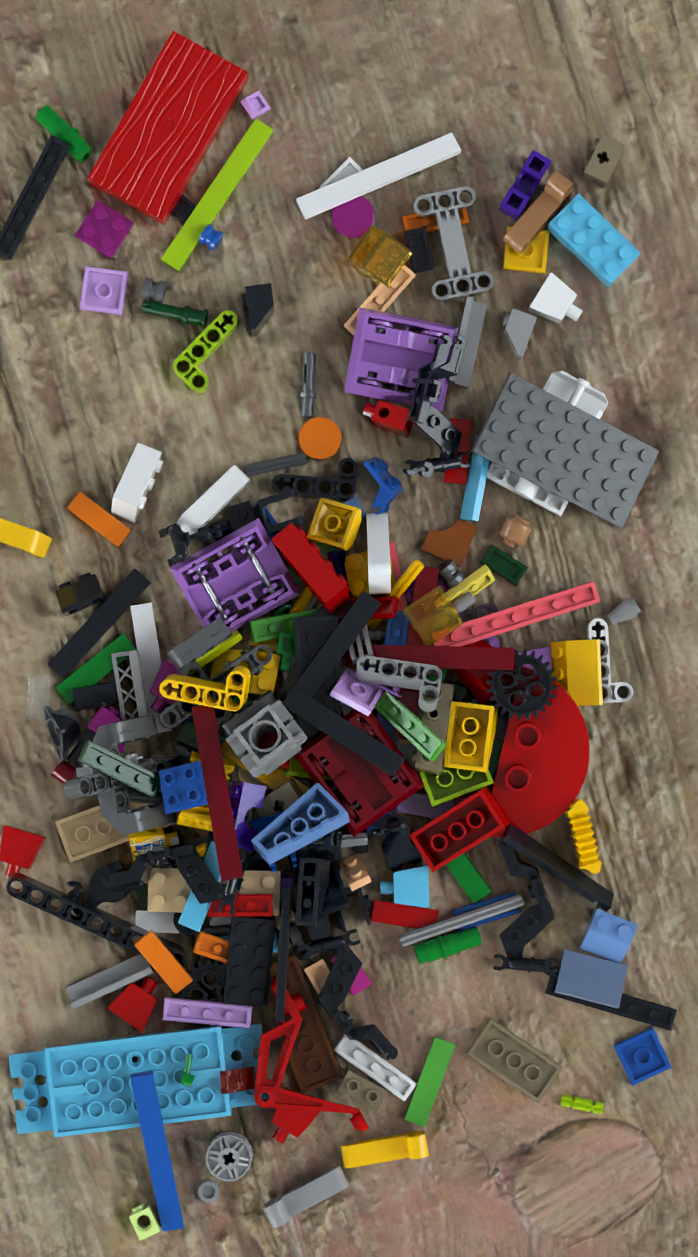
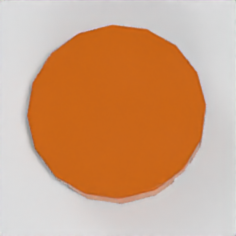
(320, 438)

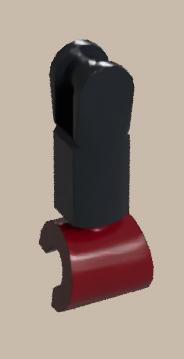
(67, 770)

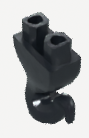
(397, 846)
(96, 891)

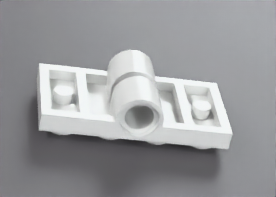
(526, 489)

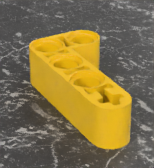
(24, 538)
(204, 687)
(384, 1149)

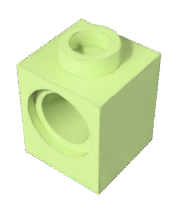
(144, 1231)

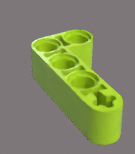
(209, 348)

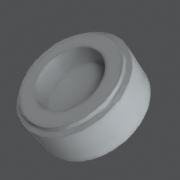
(208, 1190)

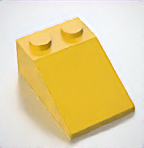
(258, 684)
(470, 736)

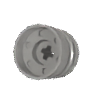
(223, 1144)

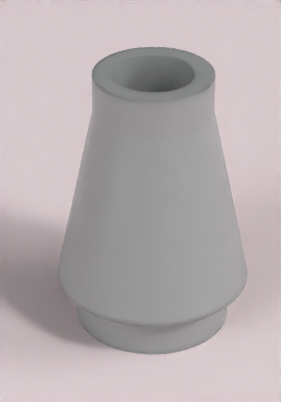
(626, 610)

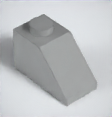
(518, 330)

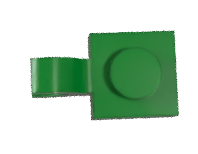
(285, 648)

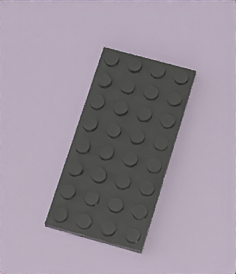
(565, 450)

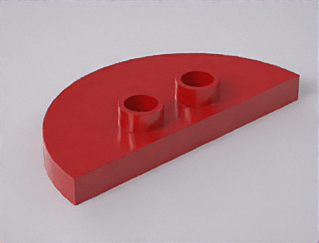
(541, 760)

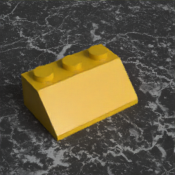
(579, 669)

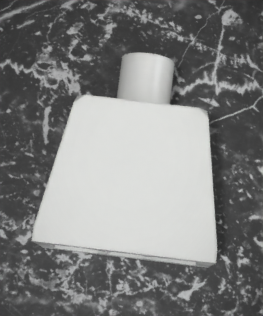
(555, 301)

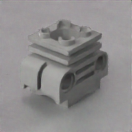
(268, 720)

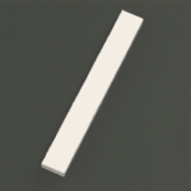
(378, 175)

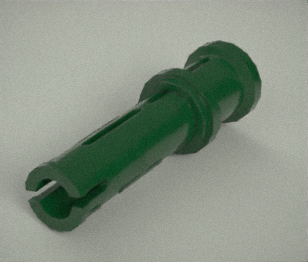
(185, 314)

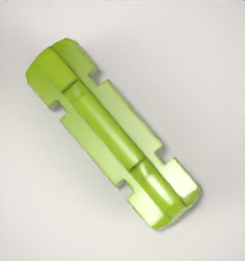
(582, 1104)

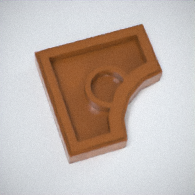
(451, 542)

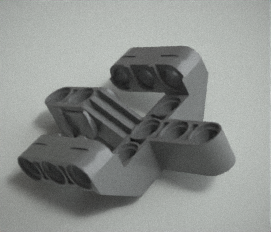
(184, 659)
(112, 793)

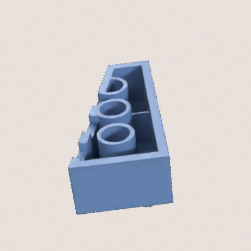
(301, 824)

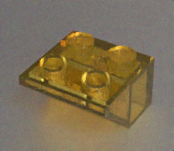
(379, 256)
(433, 616)

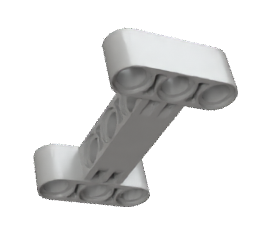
(453, 243)

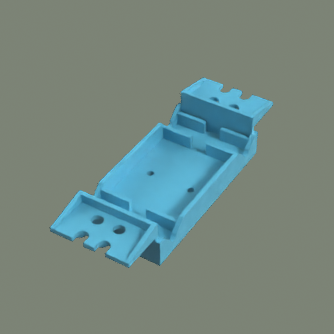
(93, 1089)

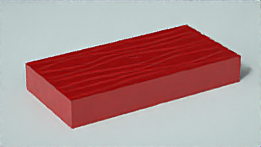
(168, 128)

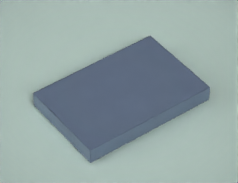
(591, 978)

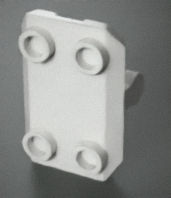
(577, 393)

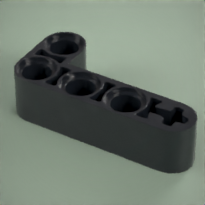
(314, 483)

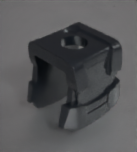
(329, 850)
(364, 902)

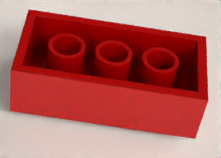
(311, 568)
(459, 829)

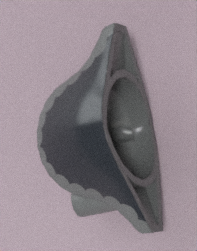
(63, 730)

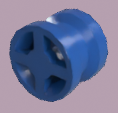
(211, 237)

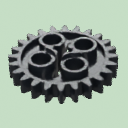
(531, 702)
(198, 975)

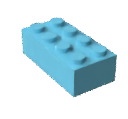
(593, 240)

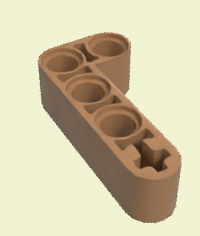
(540, 213)

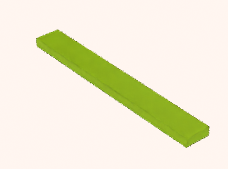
(217, 194)

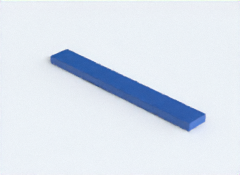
(157, 1150)

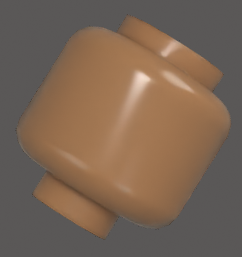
(515, 531)

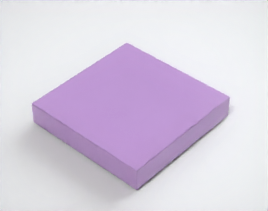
(103, 290)
(355, 693)

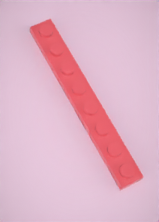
(522, 615)

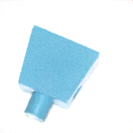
(409, 887)

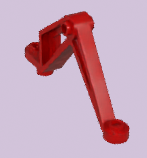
(286, 1098)

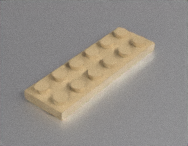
(170, 891)

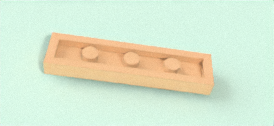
(382, 296)

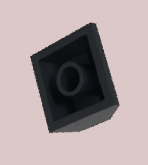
(80, 594)

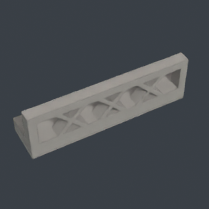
(471, 330)
(137, 681)
(109, 980)

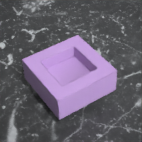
(255, 105)

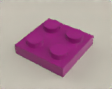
(104, 229)

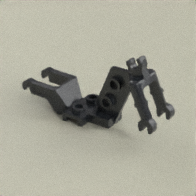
(429, 418)
(240, 516)
(191, 868)
(529, 922)
(337, 987)

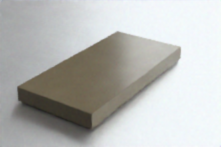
(514, 1060)

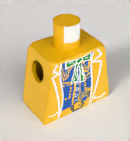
(151, 840)

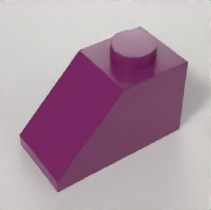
(104, 717)

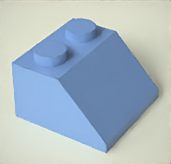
(608, 936)

